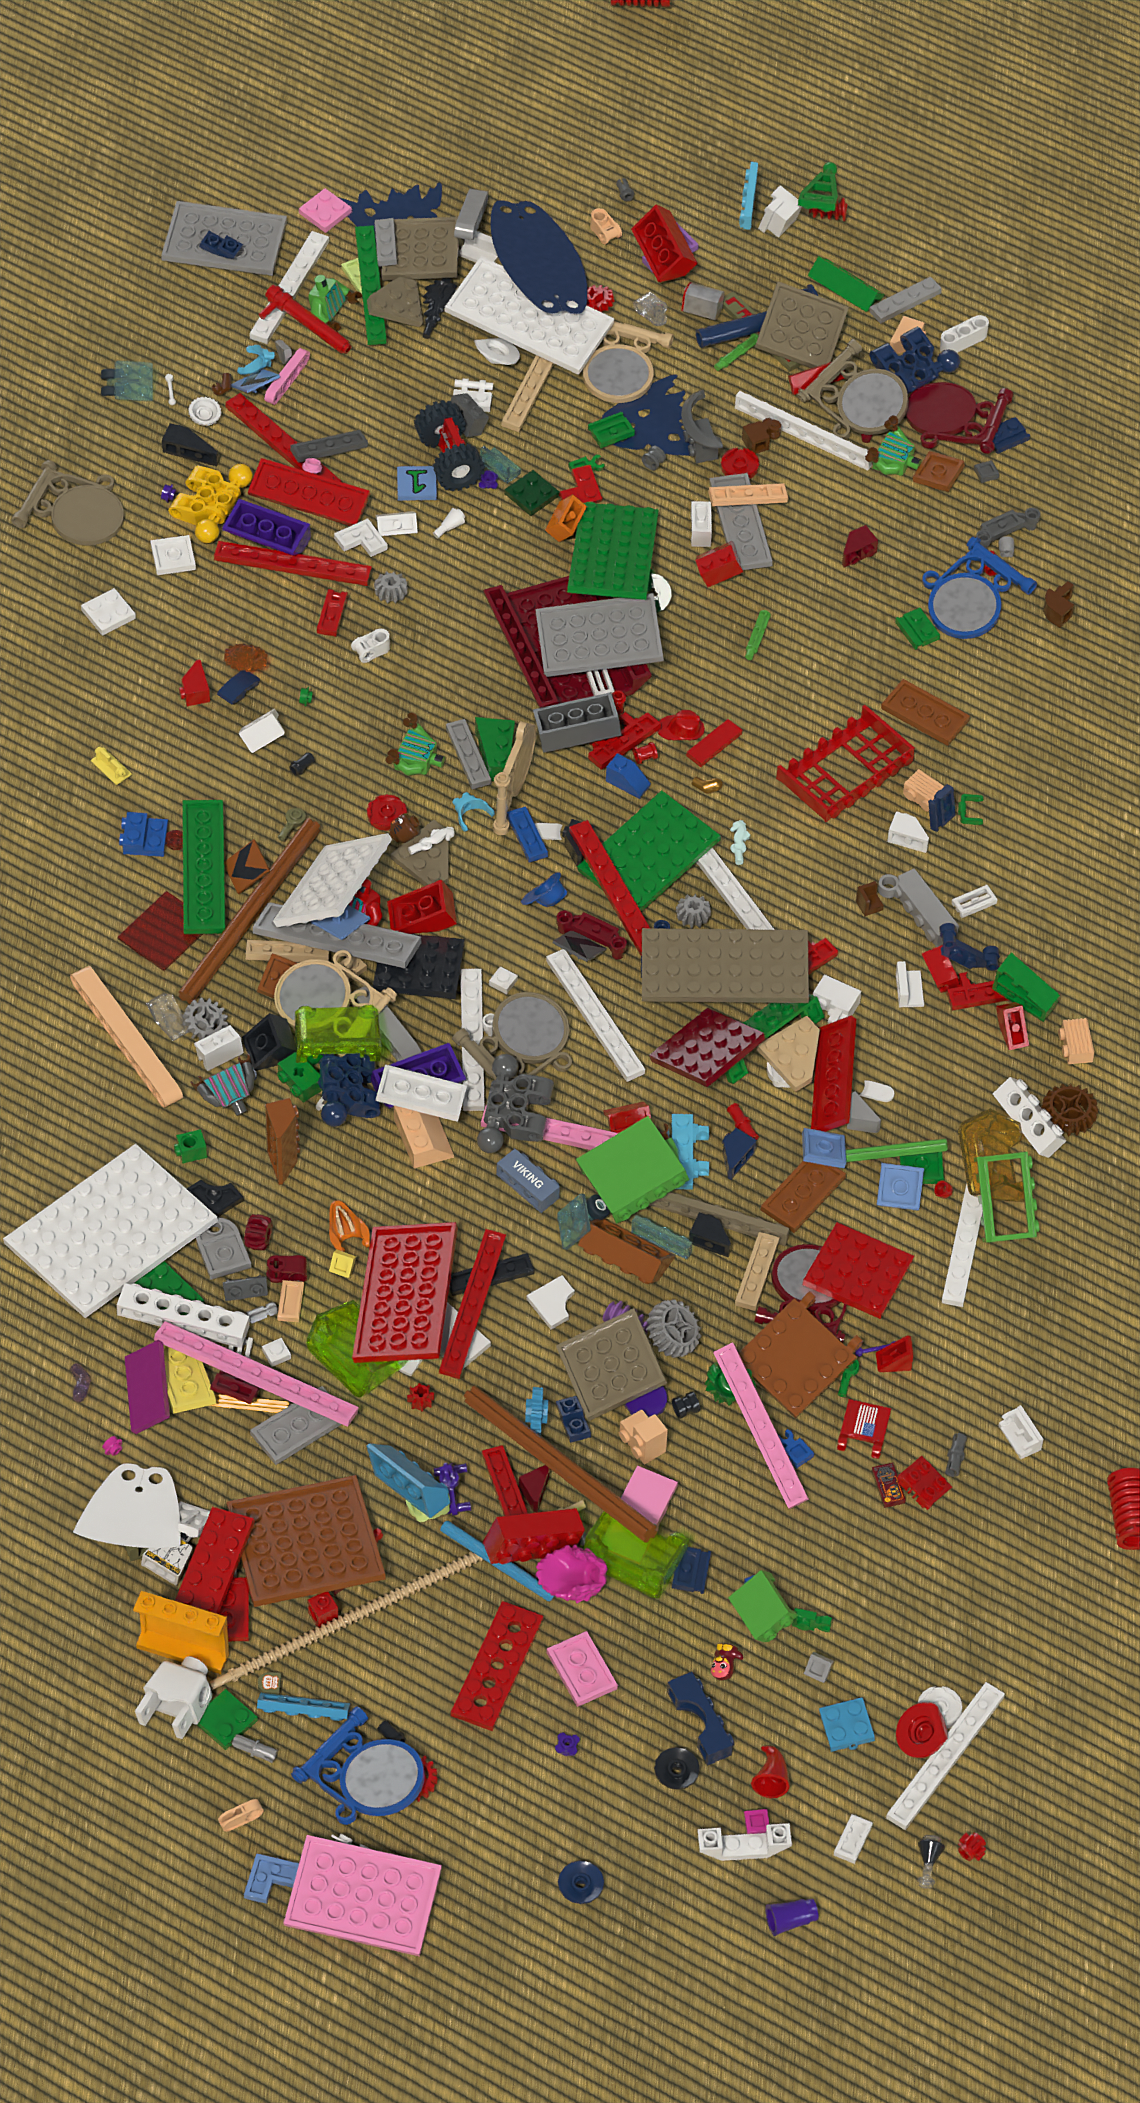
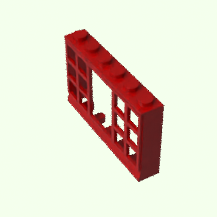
(840, 739)

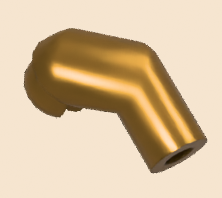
(707, 786)

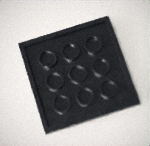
(430, 972)

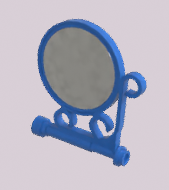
(966, 602)
(374, 1779)

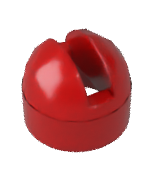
(940, 1190)

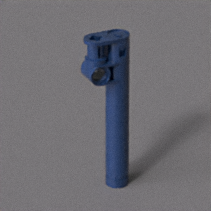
(735, 328)

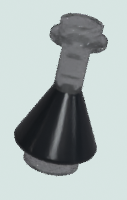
(930, 1851)

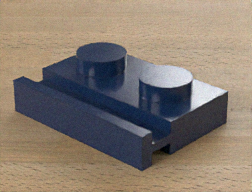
(1010, 435)
(942, 807)
(692, 1571)

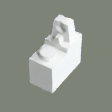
(837, 998)

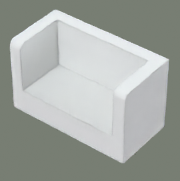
(701, 524)

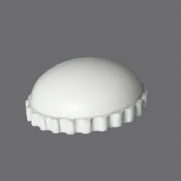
(204, 411)

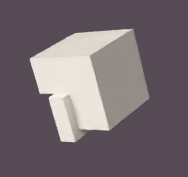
(780, 212)

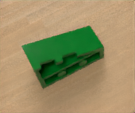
(495, 742)
(1025, 987)

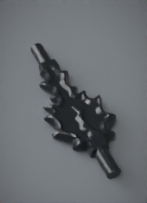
(437, 298)

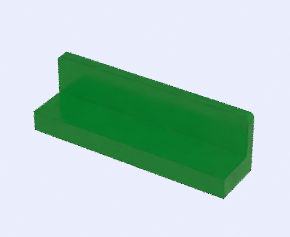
(844, 283)

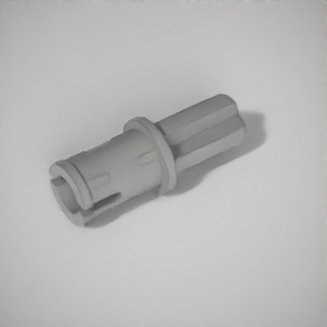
(255, 1748)

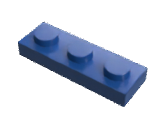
(527, 834)

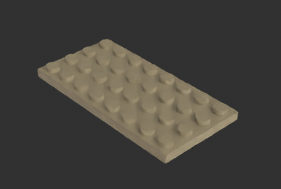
(725, 965)

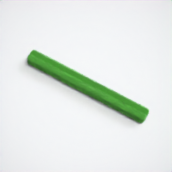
(896, 1150)

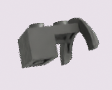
(698, 433)

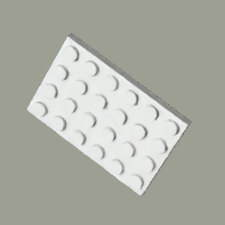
(332, 880)

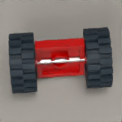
(458, 463)

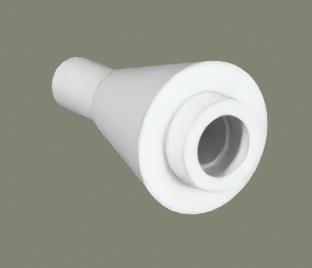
(453, 519)

